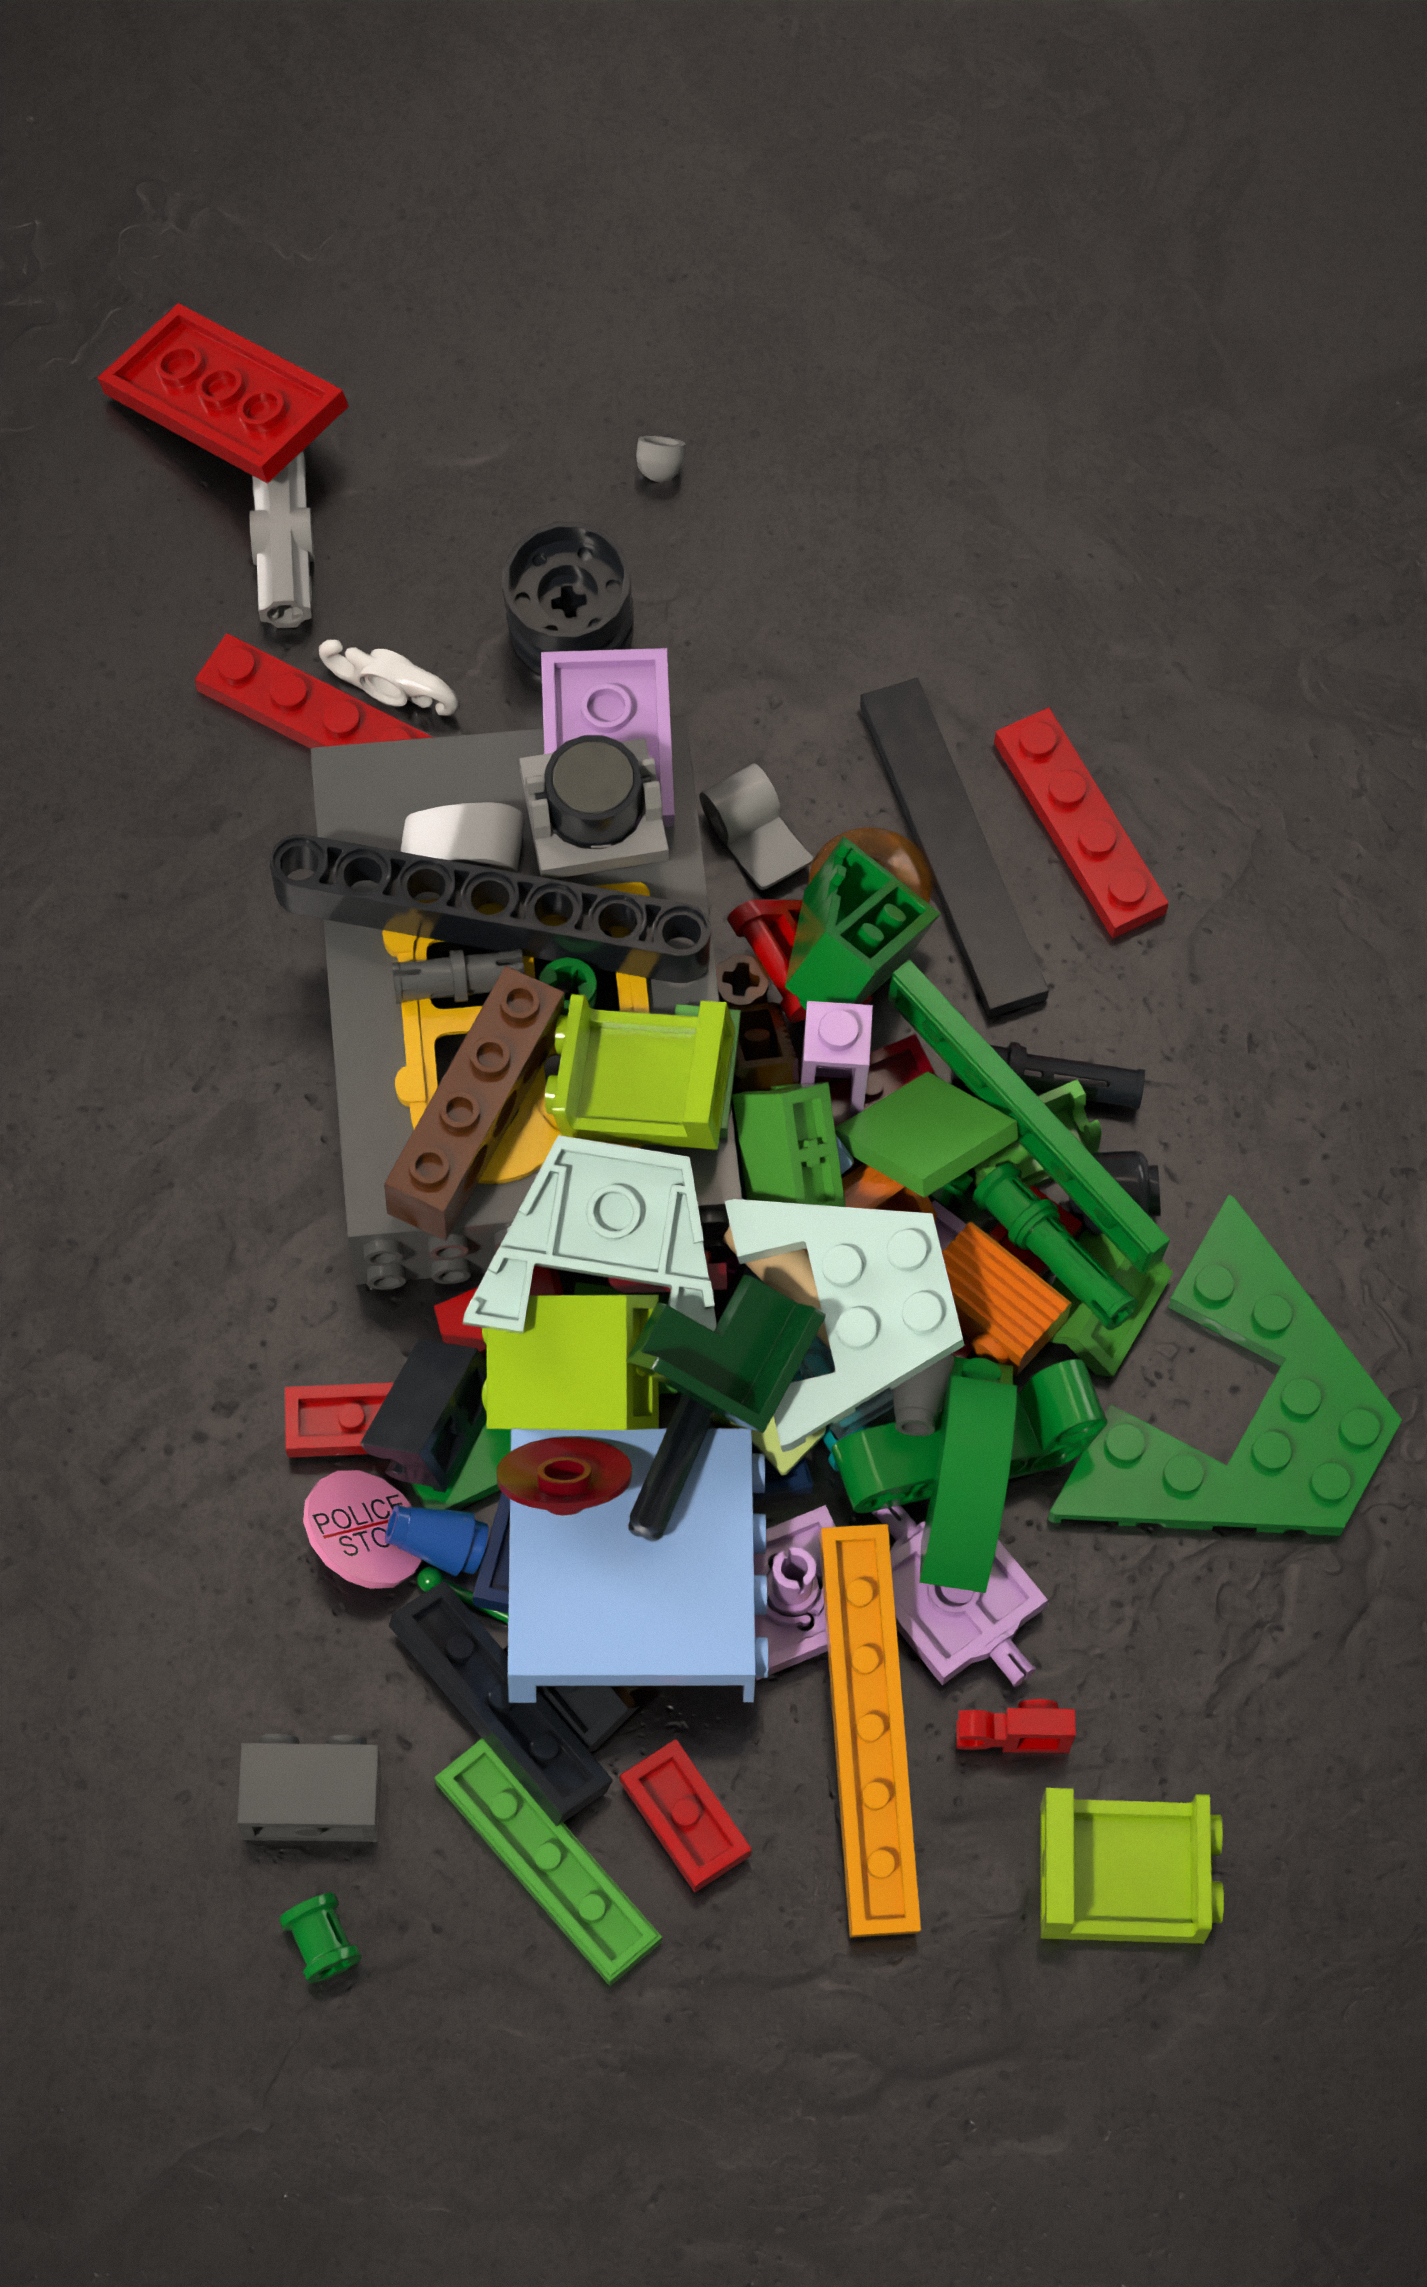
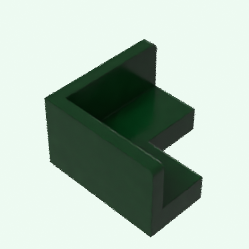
(740, 1365)

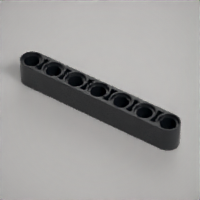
(469, 886)

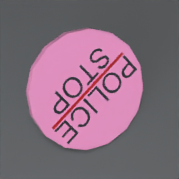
(348, 1526)

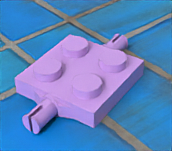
(957, 1625)

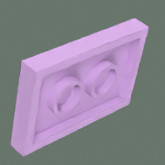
(611, 696)

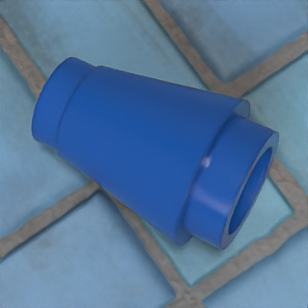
(439, 1537)

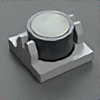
(593, 797)

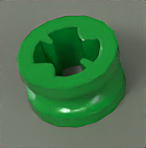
(573, 971)

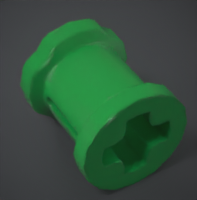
(320, 1937)

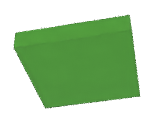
(926, 1134)

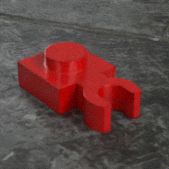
(1030, 1728)

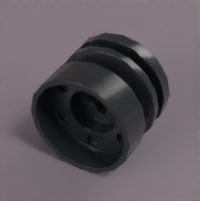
(561, 572)

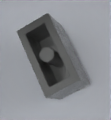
(309, 1789)

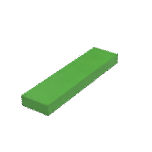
(549, 1863)

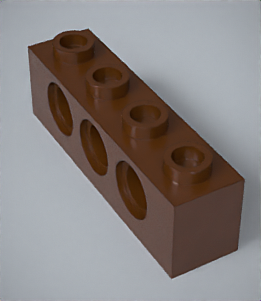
(474, 1104)

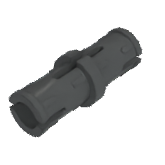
(452, 975)

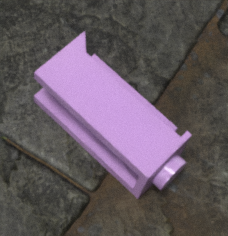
(838, 1046)

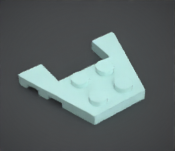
(604, 1216)
(881, 1296)

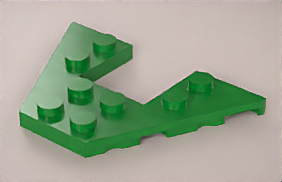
(1307, 1443)

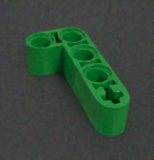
(1053, 1425)

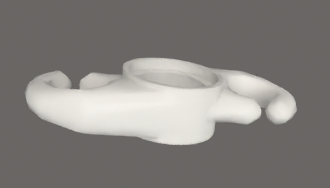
(389, 677)

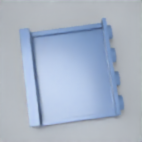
(637, 1612)

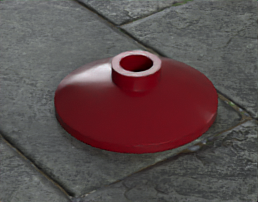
(564, 1474)

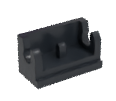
(430, 1414)

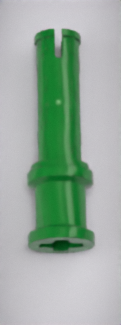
(1036, 1227)

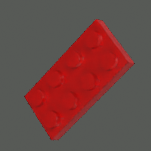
(223, 392)

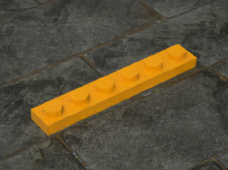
(869, 1731)

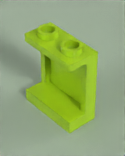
(641, 1075)
(571, 1366)
(1128, 1869)

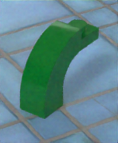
(969, 1476)

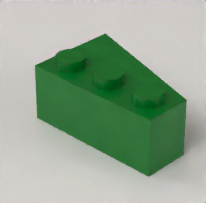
(853, 929)

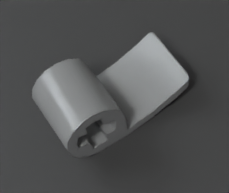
(747, 820)
(467, 833)

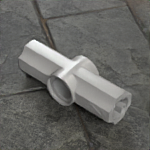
(283, 546)

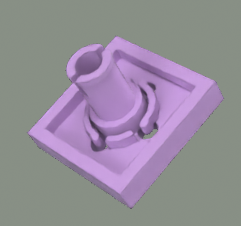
(793, 1590)

